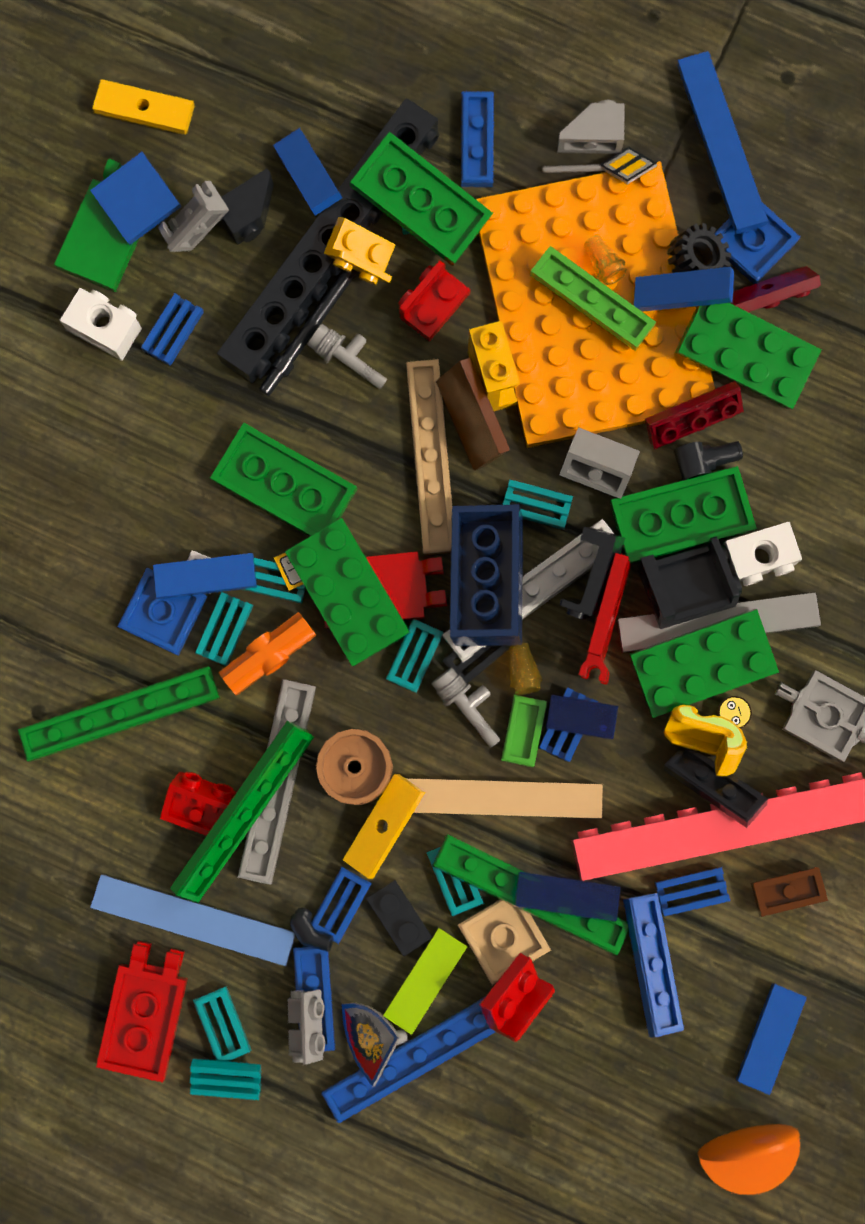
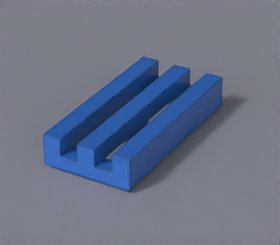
(162, 322)
(575, 741)
(719, 885)
(327, 900)

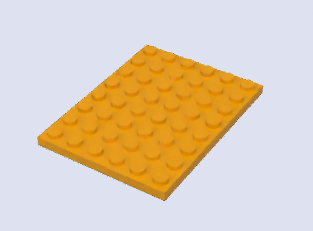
(566, 362)

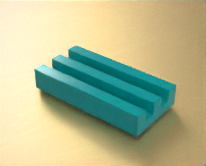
(540, 492)
(298, 598)
(204, 642)
(403, 681)
(465, 904)
(235, 1021)
(225, 1084)

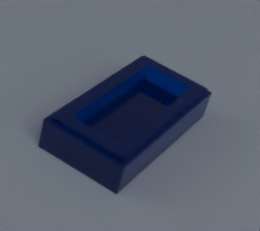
(582, 717)

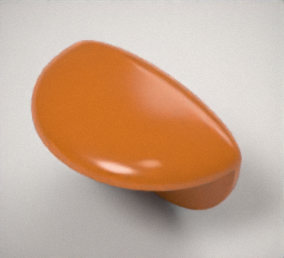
(751, 1158)

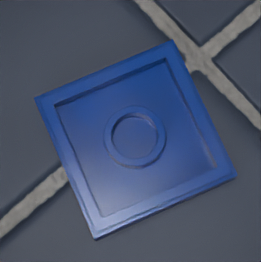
(136, 198)
(760, 248)
(161, 621)

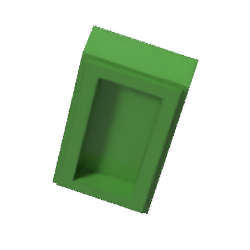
(523, 731)

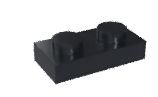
(399, 918)

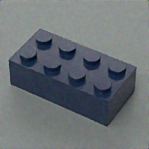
(486, 575)

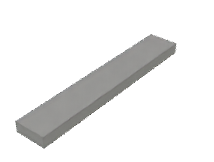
(775, 613)
(266, 834)

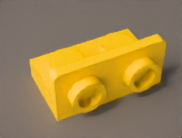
(359, 250)

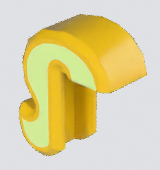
(708, 735)

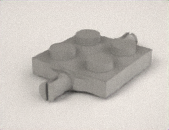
(825, 715)

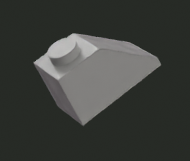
(595, 130)

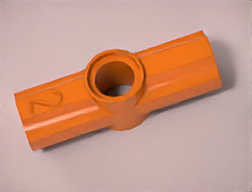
(267, 653)

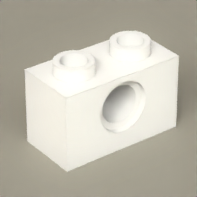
(114, 337)
(776, 541)

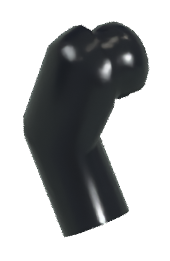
(306, 934)

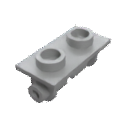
(306, 1043)

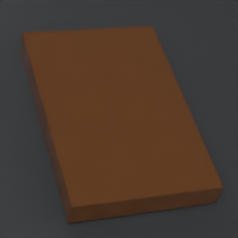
(472, 414)

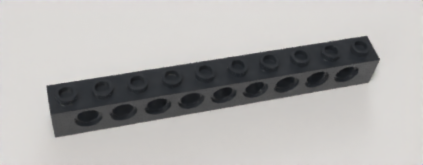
(407, 122)

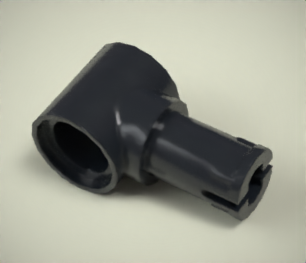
(699, 460)

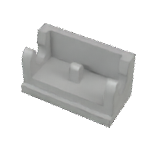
(194, 219)

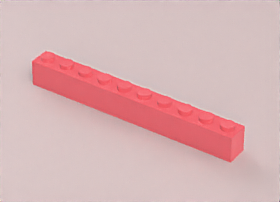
(715, 831)

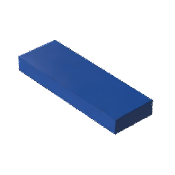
(477, 139)
(307, 171)
(684, 289)
(205, 576)
(313, 973)
(771, 1039)

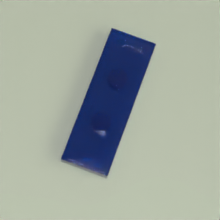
(567, 896)

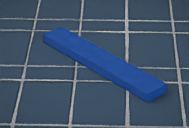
(722, 143)
(410, 1061)

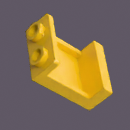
(494, 364)

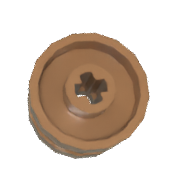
(340, 752)

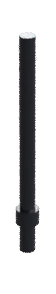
(284, 364)

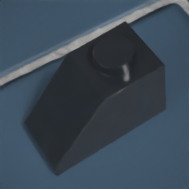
(248, 207)

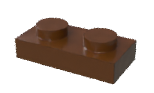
(789, 891)

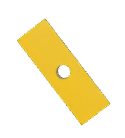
(127, 101)
(372, 842)

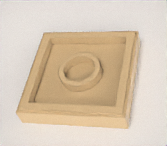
(500, 935)

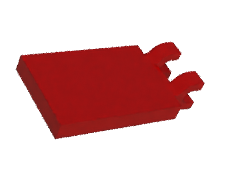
(406, 582)
(606, 619)
(143, 1015)

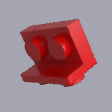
(432, 300)
(195, 802)
(516, 999)

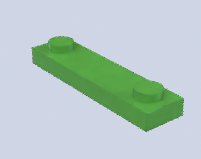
(592, 298)

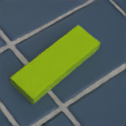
(425, 981)

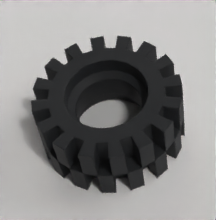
(704, 241)

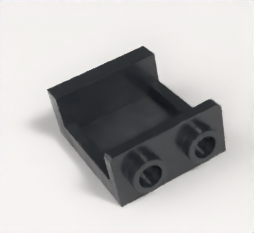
(690, 584)
(594, 592)

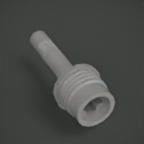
(328, 344)
(452, 688)

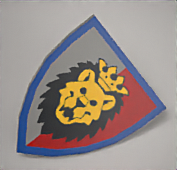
(370, 1039)

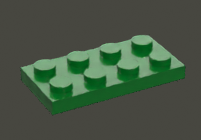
(420, 199)
(749, 352)
(282, 482)
(683, 514)
(347, 592)
(704, 662)

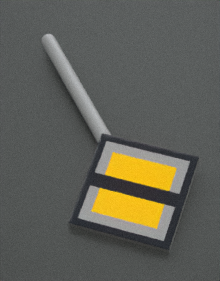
(625, 166)

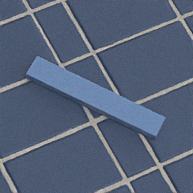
(193, 920)

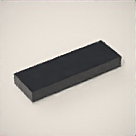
(724, 792)

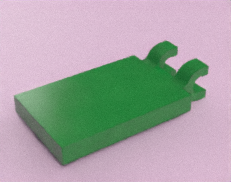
(94, 244)

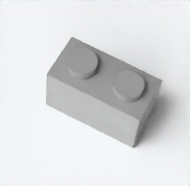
(599, 463)

